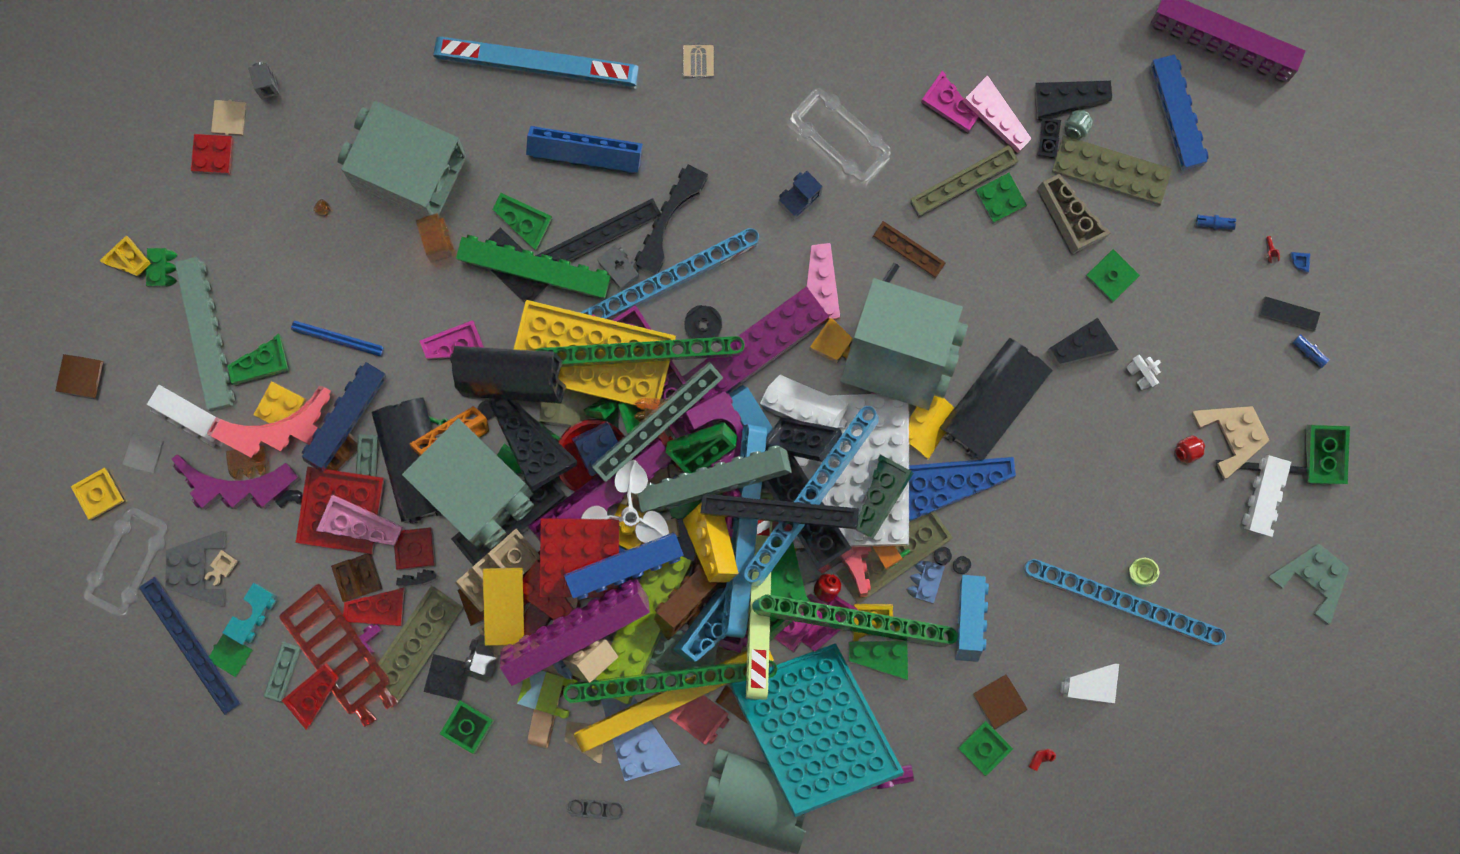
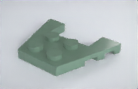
(1321, 572)

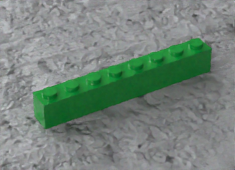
(532, 267)

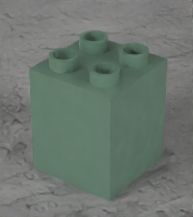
(402, 160)
(905, 345)
(470, 485)

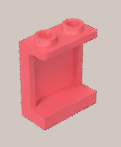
(700, 718)

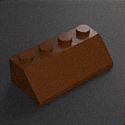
(684, 602)

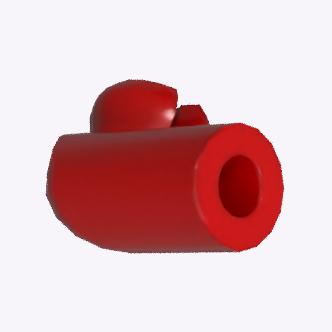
(1042, 756)

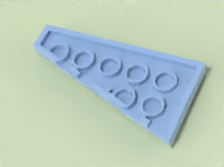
(640, 749)

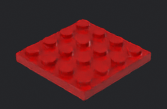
(318, 488)
(570, 545)

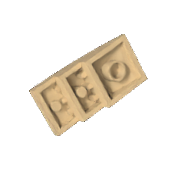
(509, 553)

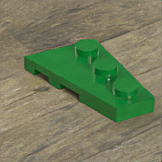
(523, 219)

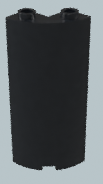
(507, 374)
(995, 399)
(396, 429)

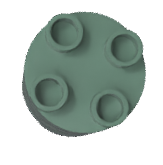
(749, 805)

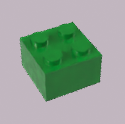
(467, 727)

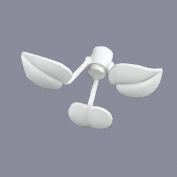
(633, 479)

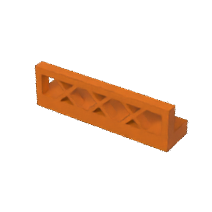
(477, 425)

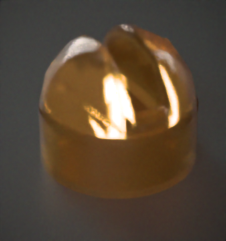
(321, 207)

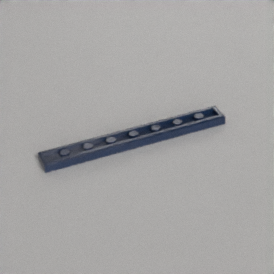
(190, 645)

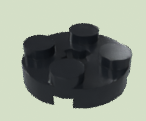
(703, 313)

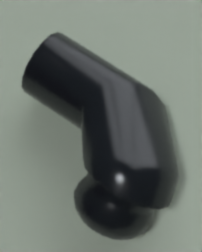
(289, 495)

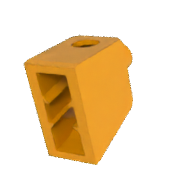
(832, 342)

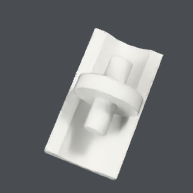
(1149, 378)

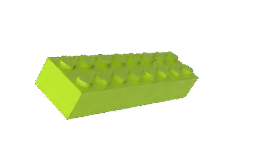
(638, 640)

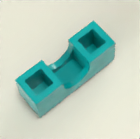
(243, 630)

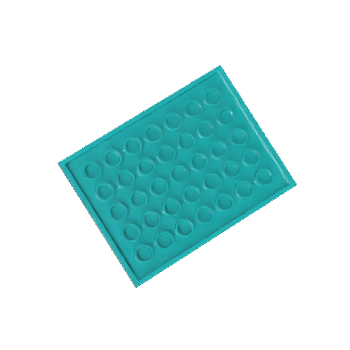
(818, 731)

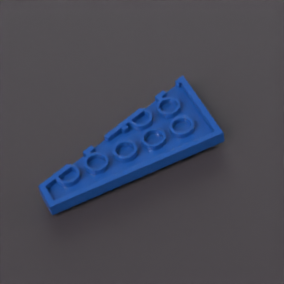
(948, 482)

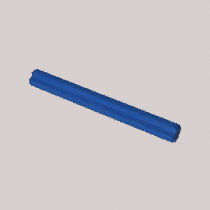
(337, 338)

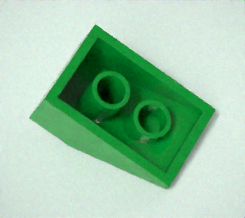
(1327, 453)

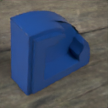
(1301, 261)

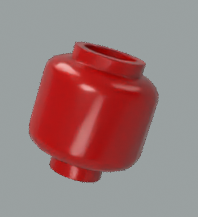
(1190, 449)
(827, 587)

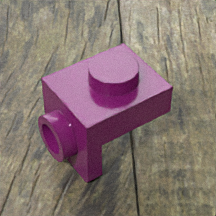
(369, 634)
(734, 643)

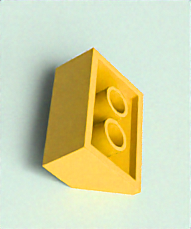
(926, 424)

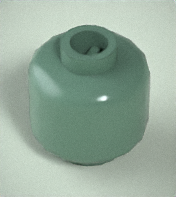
(1078, 124)

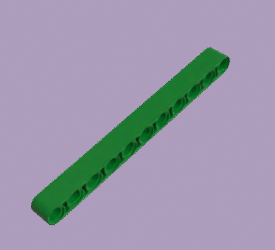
(648, 347)
(847, 623)
(660, 677)

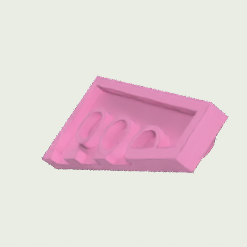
(996, 113)
(822, 279)
(351, 520)

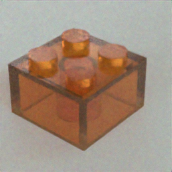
(434, 238)

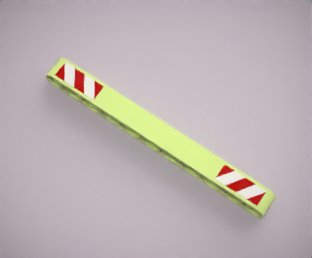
(759, 625)

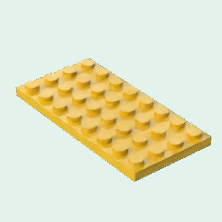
(622, 382)

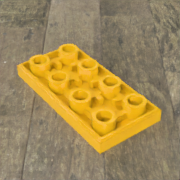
(503, 605)

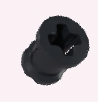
(937, 558)
(964, 560)

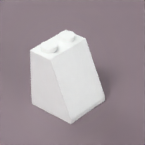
(1093, 686)

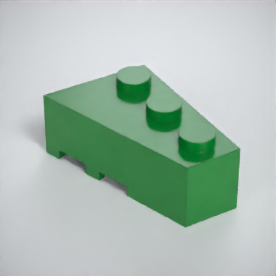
(701, 447)

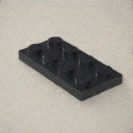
(523, 290)
(803, 438)

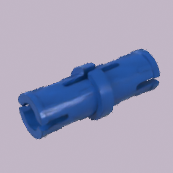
(1215, 222)
(1311, 351)

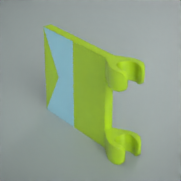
(543, 692)

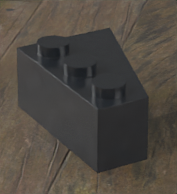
(1083, 344)

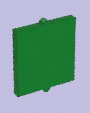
(230, 655)

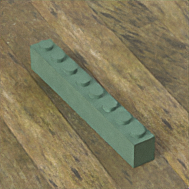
(204, 334)
(657, 421)
(715, 480)

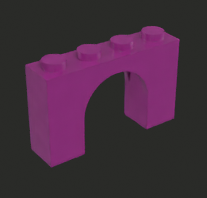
(720, 408)

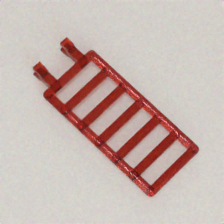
(380, 688)

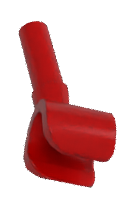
(1272, 251)

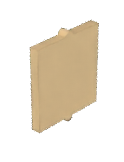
(228, 117)

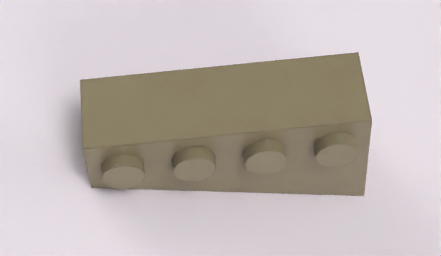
(1071, 215)

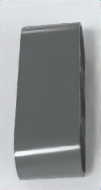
(586, 813)

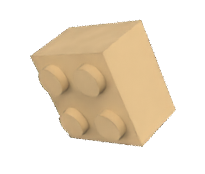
(591, 660)

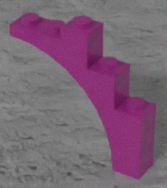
(209, 489)

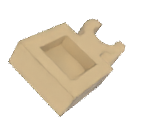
(222, 565)

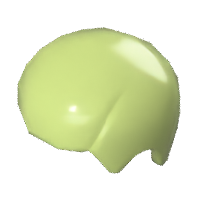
(1144, 572)

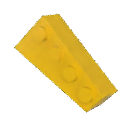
(712, 545)

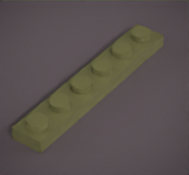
(964, 180)

